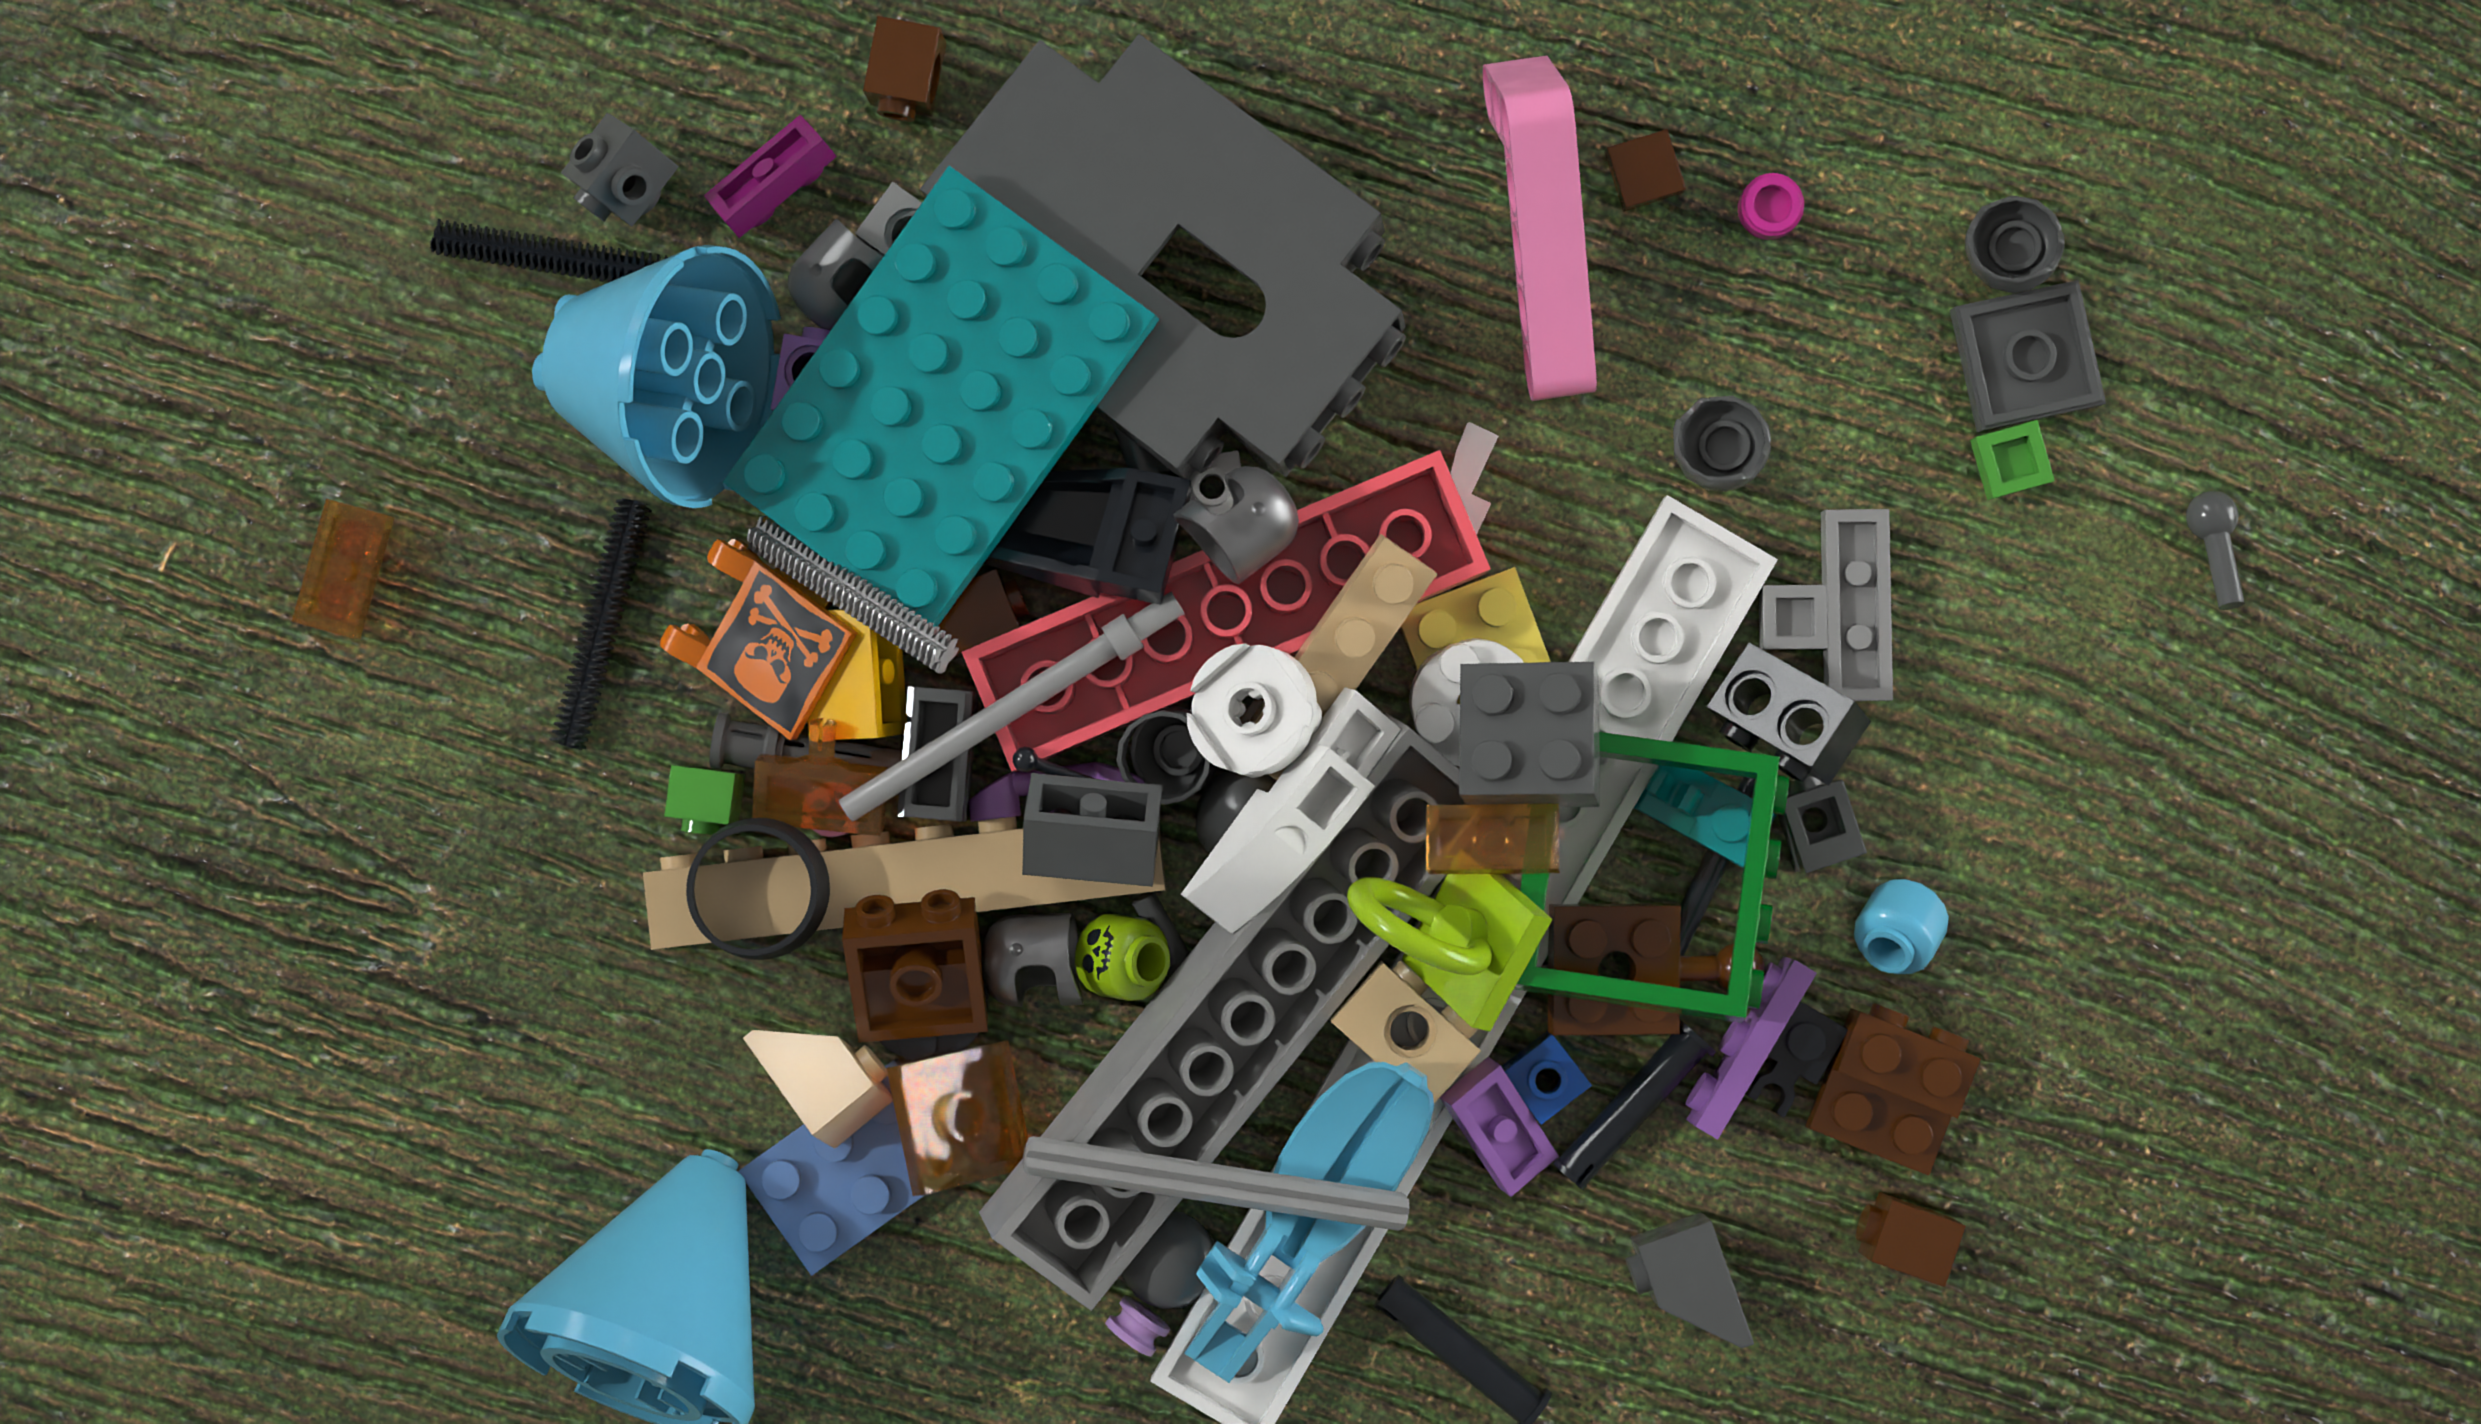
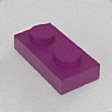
(770, 176)

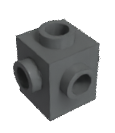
(617, 171)

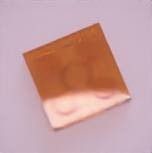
(959, 1117)

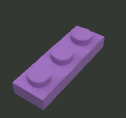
(1747, 1047)

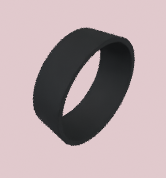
(818, 881)

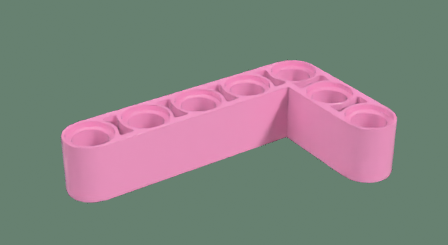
(1537, 126)

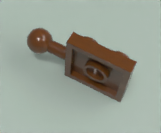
(1651, 942)

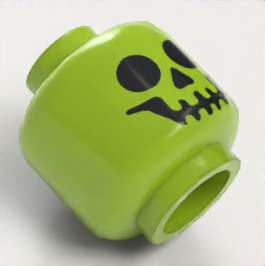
(1122, 957)

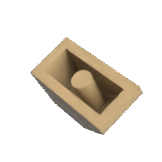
(823, 1080)

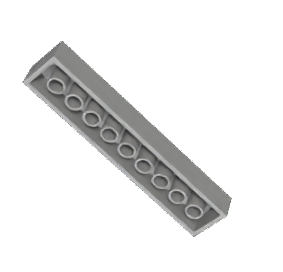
(1222, 1033)

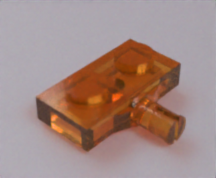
(809, 787)

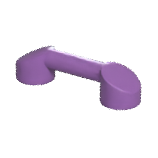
(1002, 796)

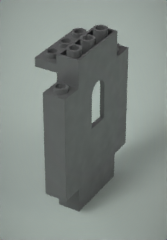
(1160, 151)

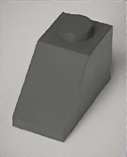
(1689, 1277)

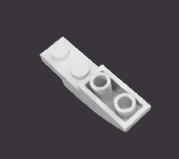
(1297, 818)

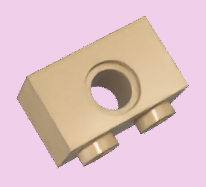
(1375, 1004)

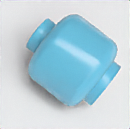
(1901, 926)

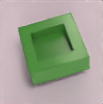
(2012, 460)

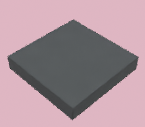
(2027, 356)

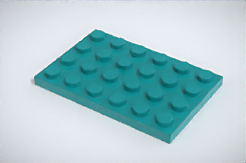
(941, 398)

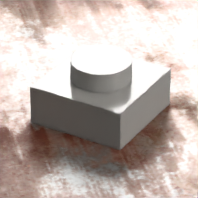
(1793, 617)

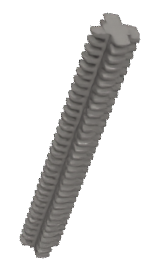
(853, 595)

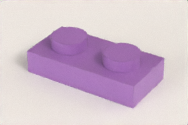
(1499, 1126)

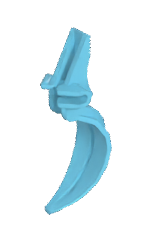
(1354, 1134)

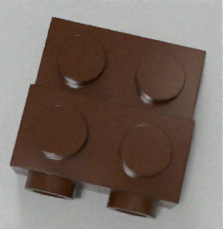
(915, 967)
(1893, 1088)

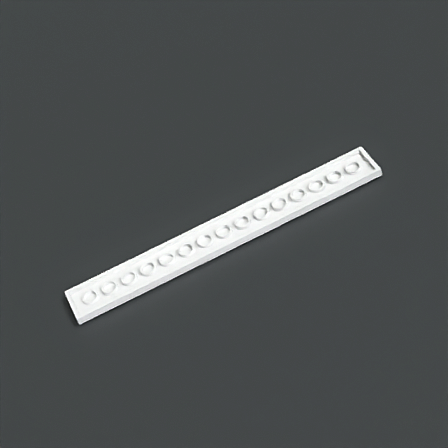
(1653, 656)

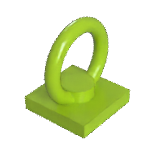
(1468, 941)

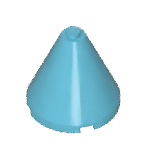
(654, 1304)

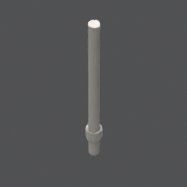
(1120, 638)

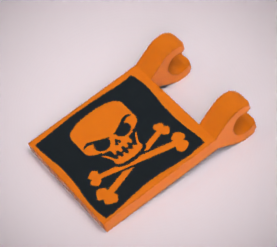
(772, 645)

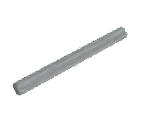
(1215, 1183)

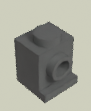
(1835, 839)

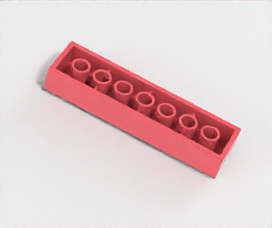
(1271, 608)

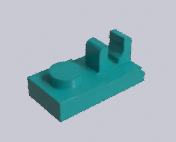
(1699, 810)

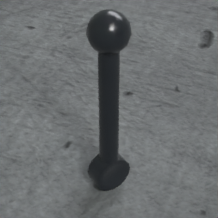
(1026, 760)

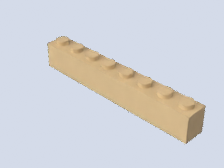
(771, 895)

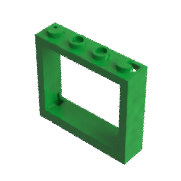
(1753, 918)

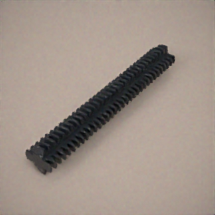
(534, 253)
(601, 623)

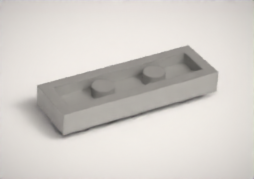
(1858, 603)

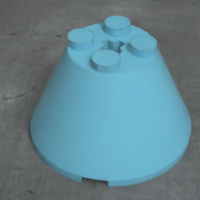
(668, 369)

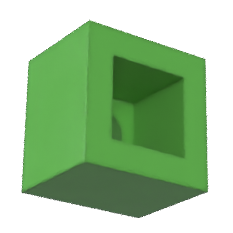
(704, 798)

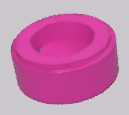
(1770, 206)

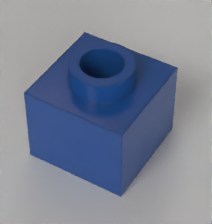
(1541, 1054)

